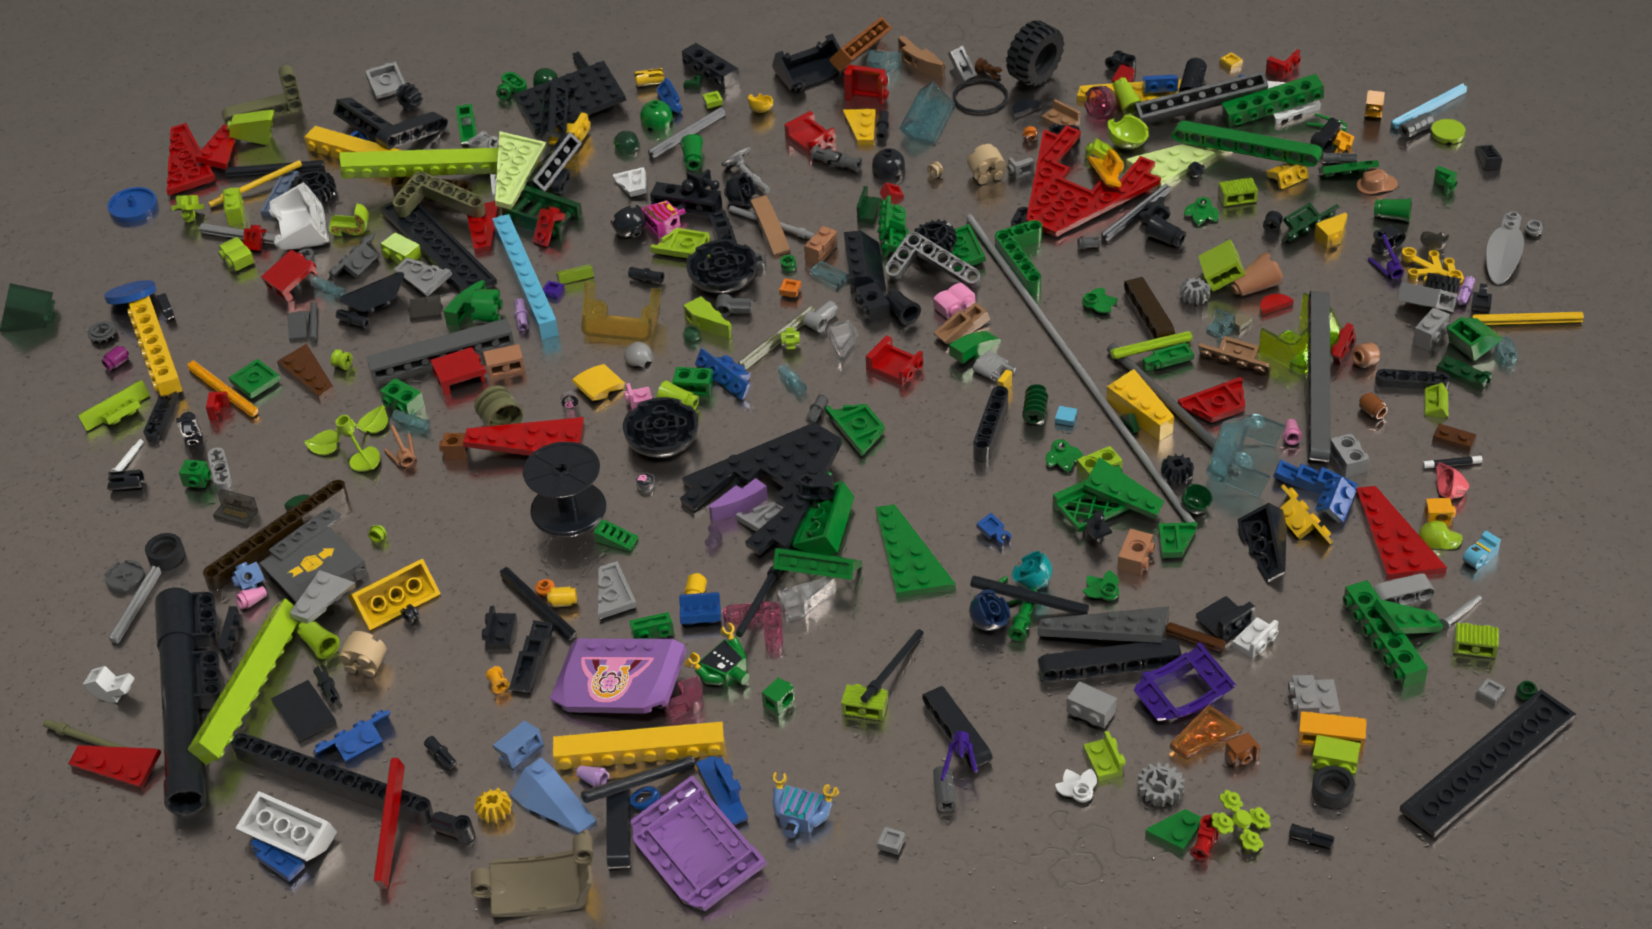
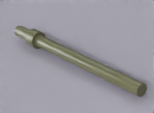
(65, 729)

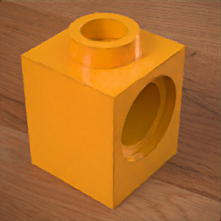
(1439, 510)

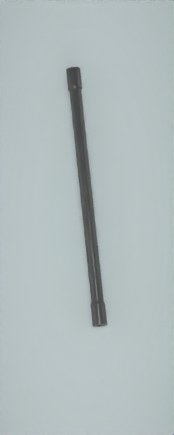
(1167, 400)

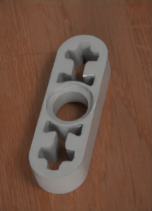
(222, 462)

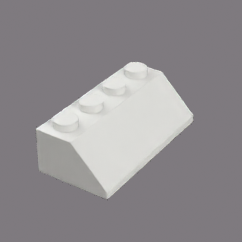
(286, 827)

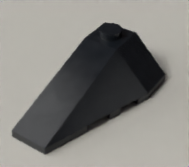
(1266, 537)

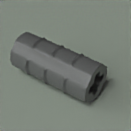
(1416, 125)
(944, 790)

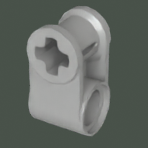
(483, 140)

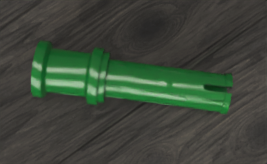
(1021, 621)

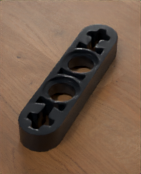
(1384, 378)
(156, 414)

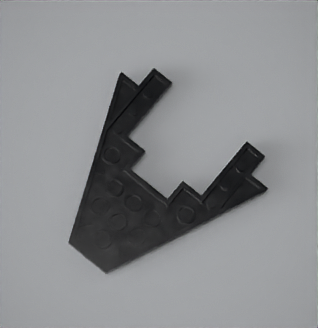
(782, 460)

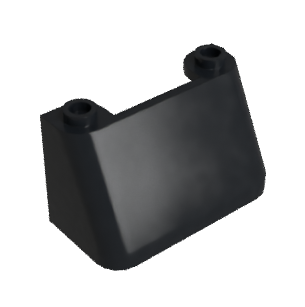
(808, 65)

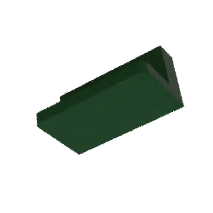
(867, 208)

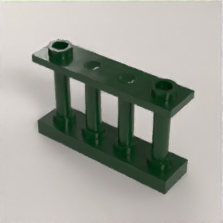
(544, 200)

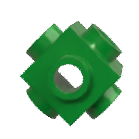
(194, 473)

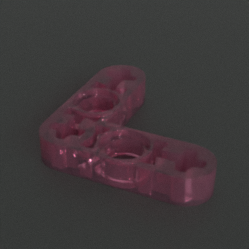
(766, 618)

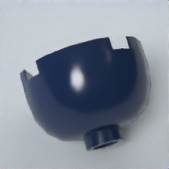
(989, 611)

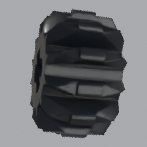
(408, 96)
(1177, 469)

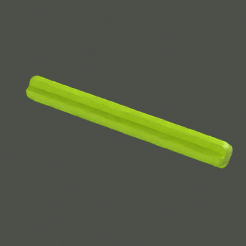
(1150, 345)

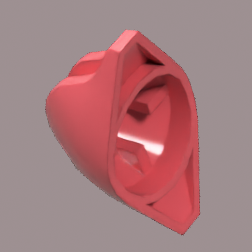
(1450, 482)

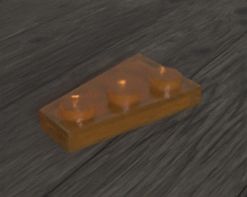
(1205, 732)

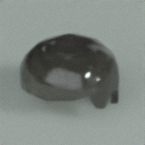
(1434, 241)

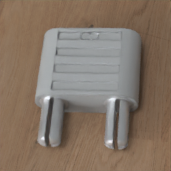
(992, 365)

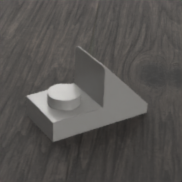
(962, 65)

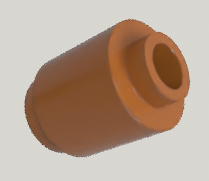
(1373, 405)

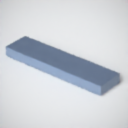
(280, 187)

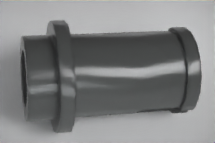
(1088, 242)

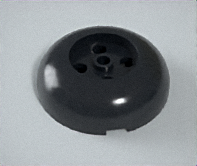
(722, 270)
(660, 427)

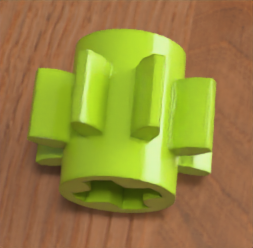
(790, 338)

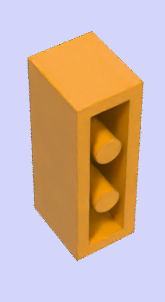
(1331, 726)

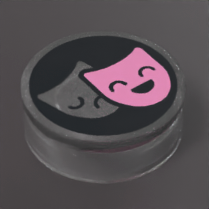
(569, 400)
(645, 481)

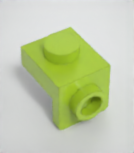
(1097, 148)

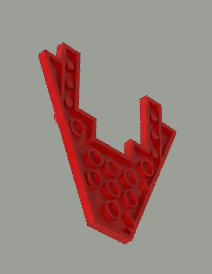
(1065, 205)

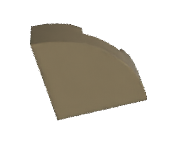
(1242, 321)

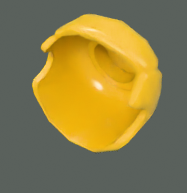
(761, 103)

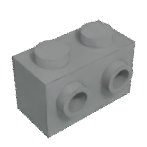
(1431, 329)
(1091, 704)

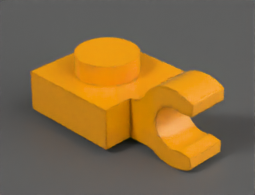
(1343, 141)

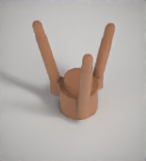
(405, 456)

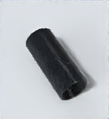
(1193, 74)

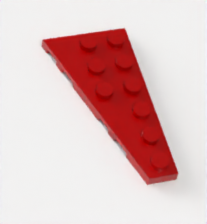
(182, 166)
(524, 437)
(1395, 541)

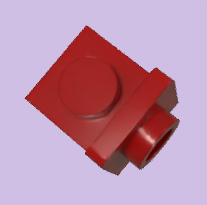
(253, 237)
(215, 402)

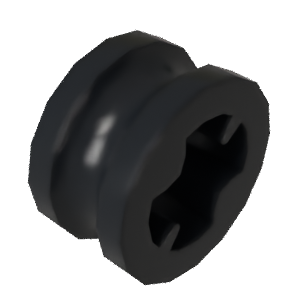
(410, 614)

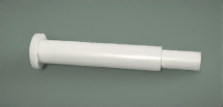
(129, 455)

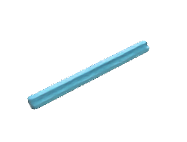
(1430, 105)

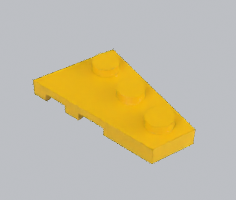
(862, 124)

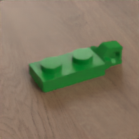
(1168, 357)

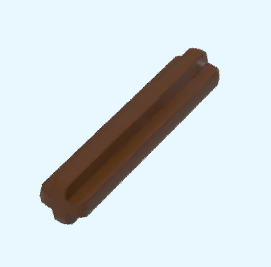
(1195, 637)

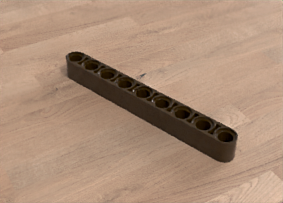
(257, 546)

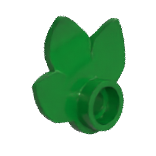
(1202, 212)
(1099, 301)
(1063, 457)
(1102, 588)

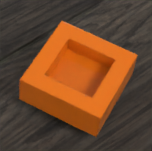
(790, 288)

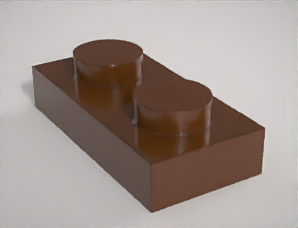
(1454, 437)

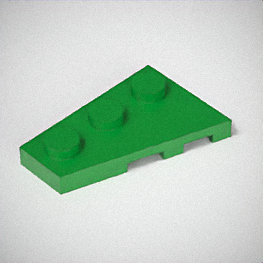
(1408, 619)

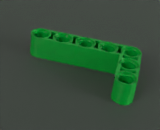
(1010, 244)

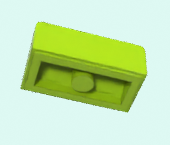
(575, 274)
(1436, 401)

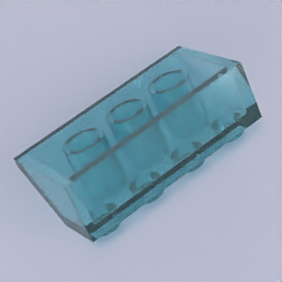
(927, 114)

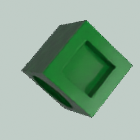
(778, 696)

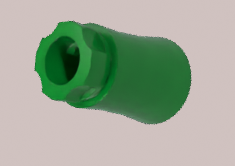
(692, 151)
(1393, 209)

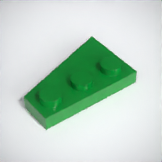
(1348, 167)
(967, 247)

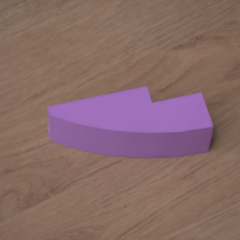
(738, 500)

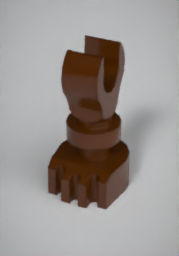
(983, 65)

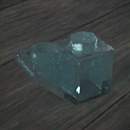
(884, 60)

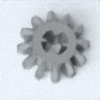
(1195, 291)

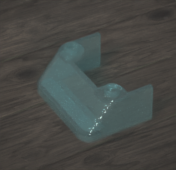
(1231, 465)

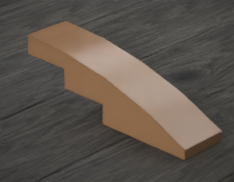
(770, 226)

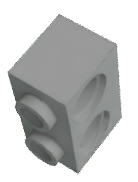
(1349, 455)

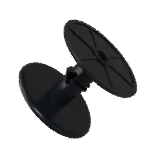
(564, 488)

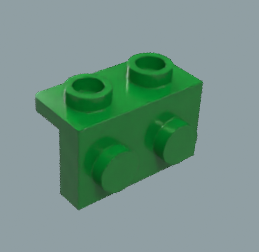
(652, 626)

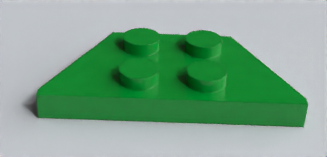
(858, 425)

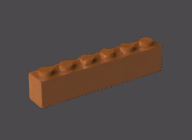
(860, 44)

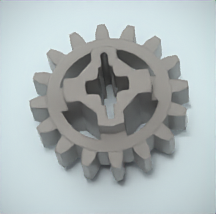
(1160, 784)

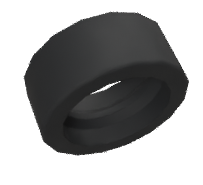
(161, 541)
(1337, 774)

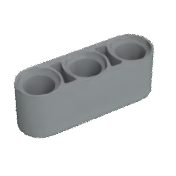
(1406, 590)

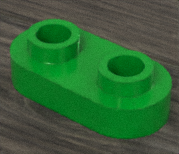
(514, 81)

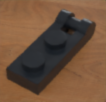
(230, 633)

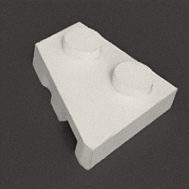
(632, 181)

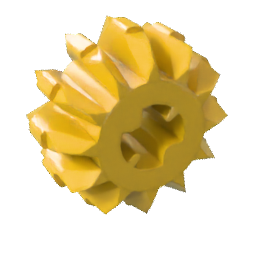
(493, 806)

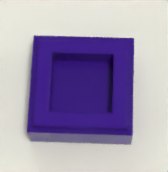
(553, 289)

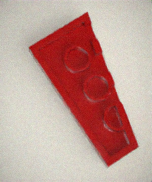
(217, 149)
(118, 764)

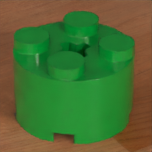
(486, 306)

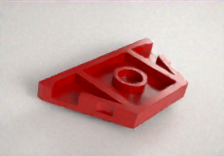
(1216, 401)

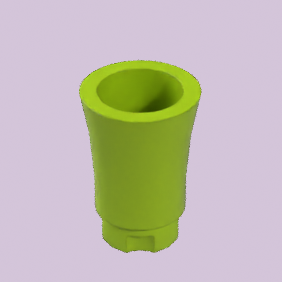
(1126, 96)
(670, 390)
(319, 639)

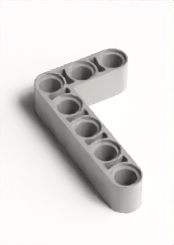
(933, 258)

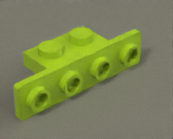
(115, 407)

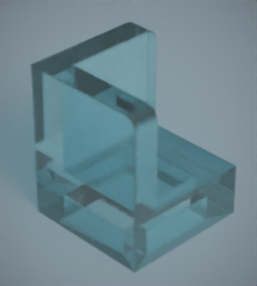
(1223, 324)

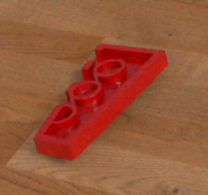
(483, 229)

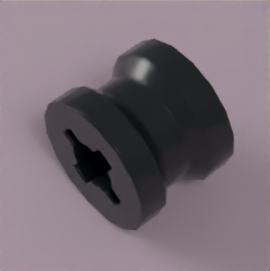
(1276, 219)

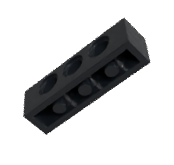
(710, 66)
(360, 117)
(554, 162)
(693, 201)

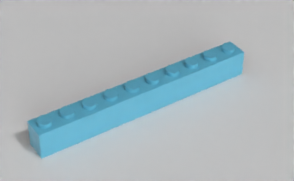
(525, 277)

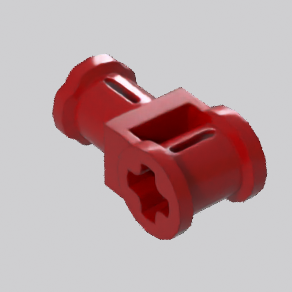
(1206, 838)

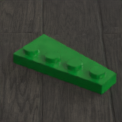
(1117, 487)

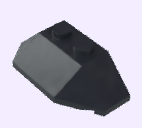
(373, 294)

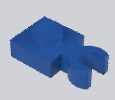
(993, 527)

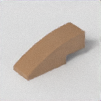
(962, 323)

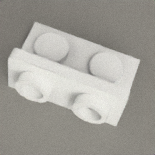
(1256, 637)

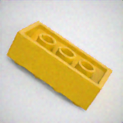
(390, 594)

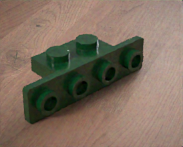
(1303, 219)

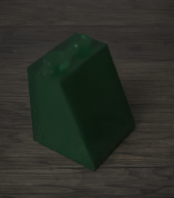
(26, 308)

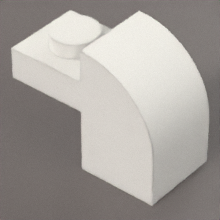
(106, 685)

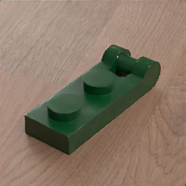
(1464, 373)

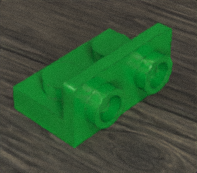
(892, 240)

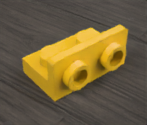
(1288, 174)

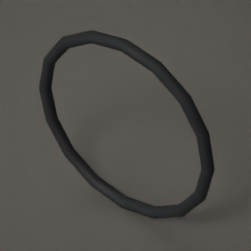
(980, 80)

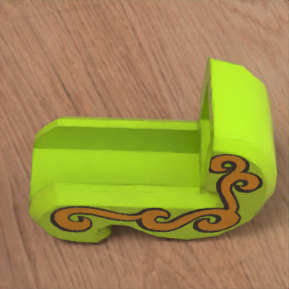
(351, 225)

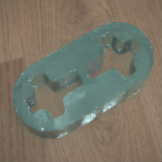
(1504, 348)

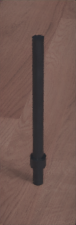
(772, 575)
(875, 685)

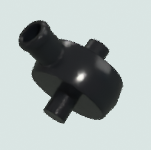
(1195, 169)

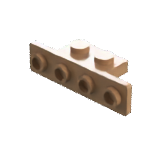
(1237, 352)

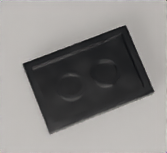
(303, 710)

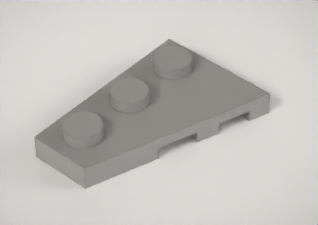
(421, 276)
(320, 594)

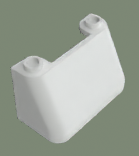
(299, 218)

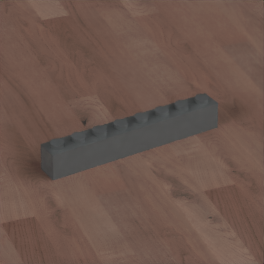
(1199, 98)
(418, 355)

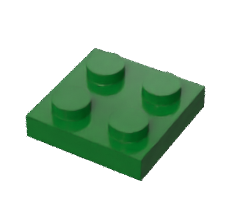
(254, 378)

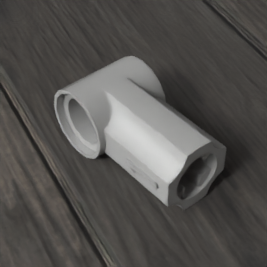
(818, 319)

